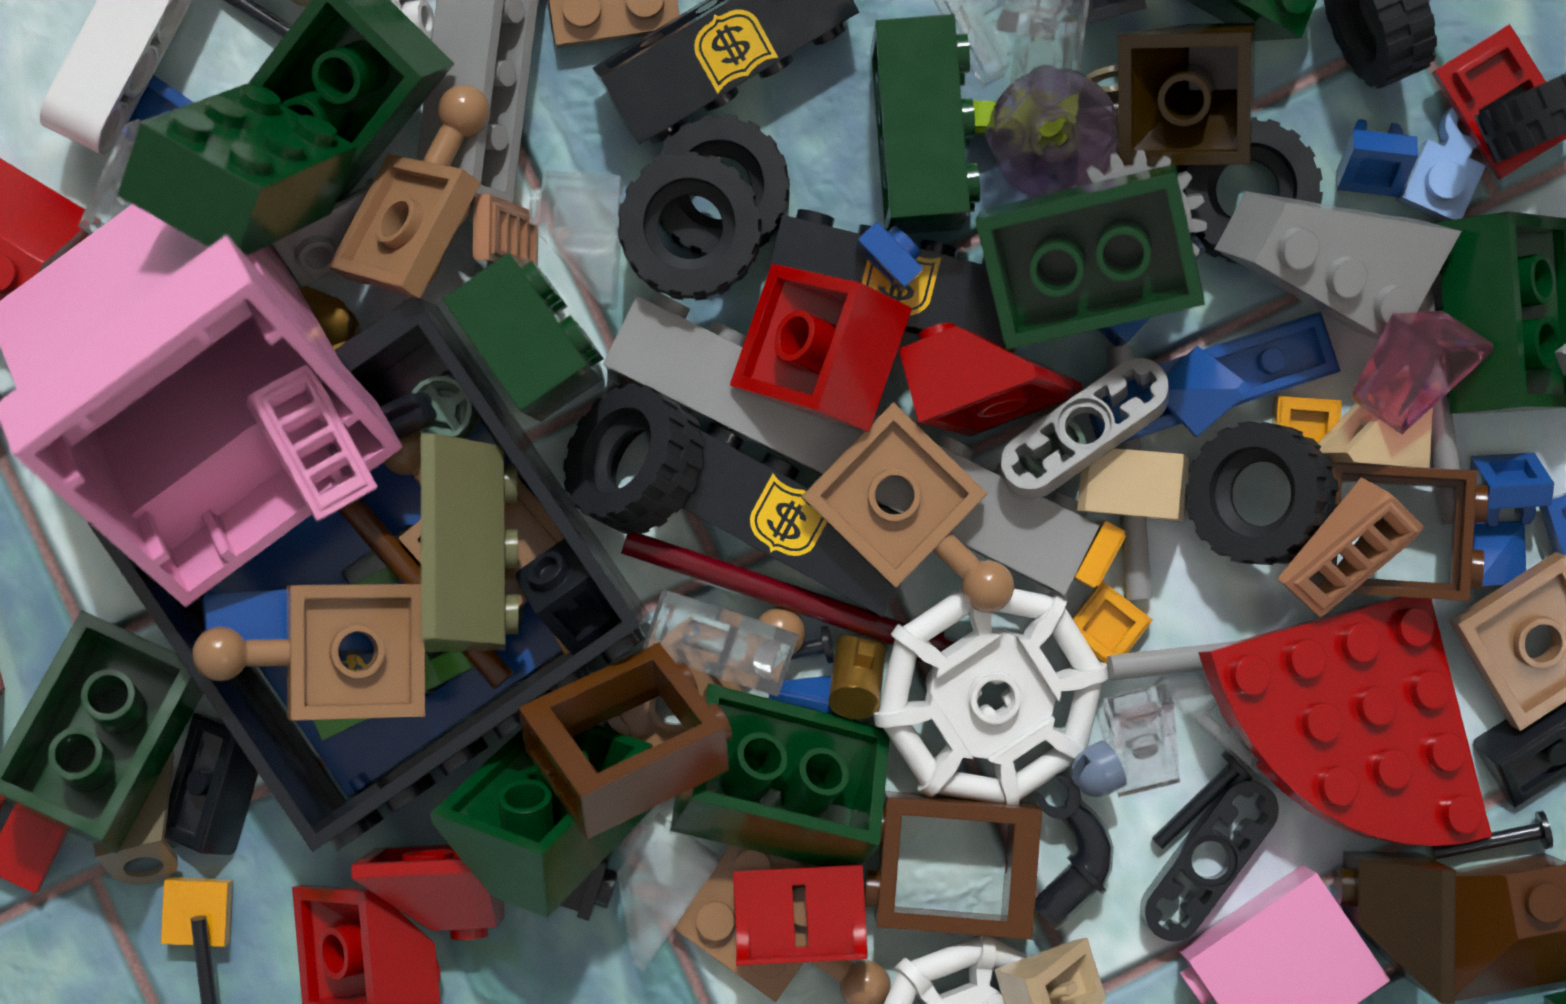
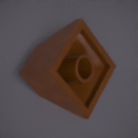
(1510, 925)

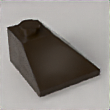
(1187, 93)
(1405, 912)

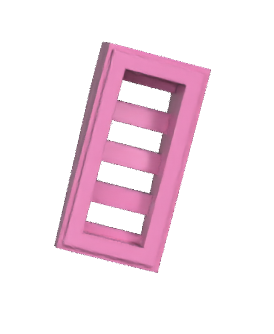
(320, 406)

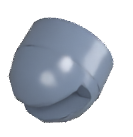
(1098, 770)

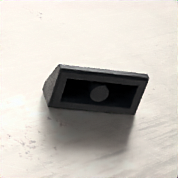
(1528, 758)
(210, 789)

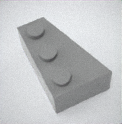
(1339, 258)

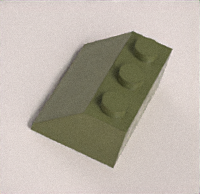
(466, 545)

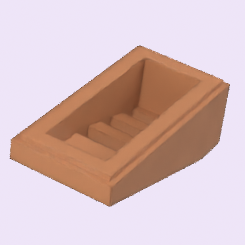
(502, 229)
(1384, 532)

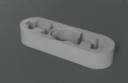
(1133, 412)

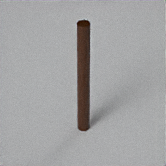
(408, 571)

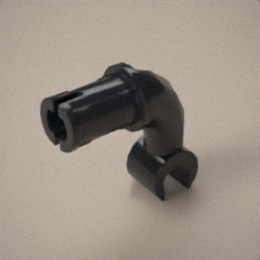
(1089, 864)

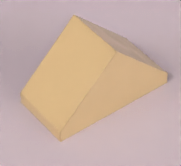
(1368, 440)
(1136, 485)
(1053, 977)

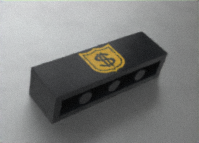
(709, 53)
(943, 293)
(768, 512)

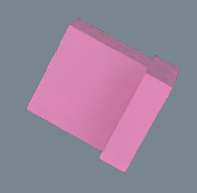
(139, 387)

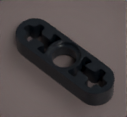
(1236, 858)

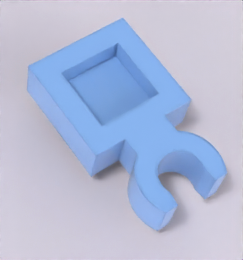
(1443, 173)

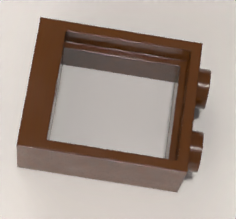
(1469, 508)
(645, 779)
(1019, 873)

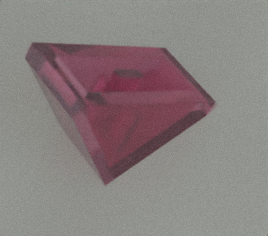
(1417, 366)

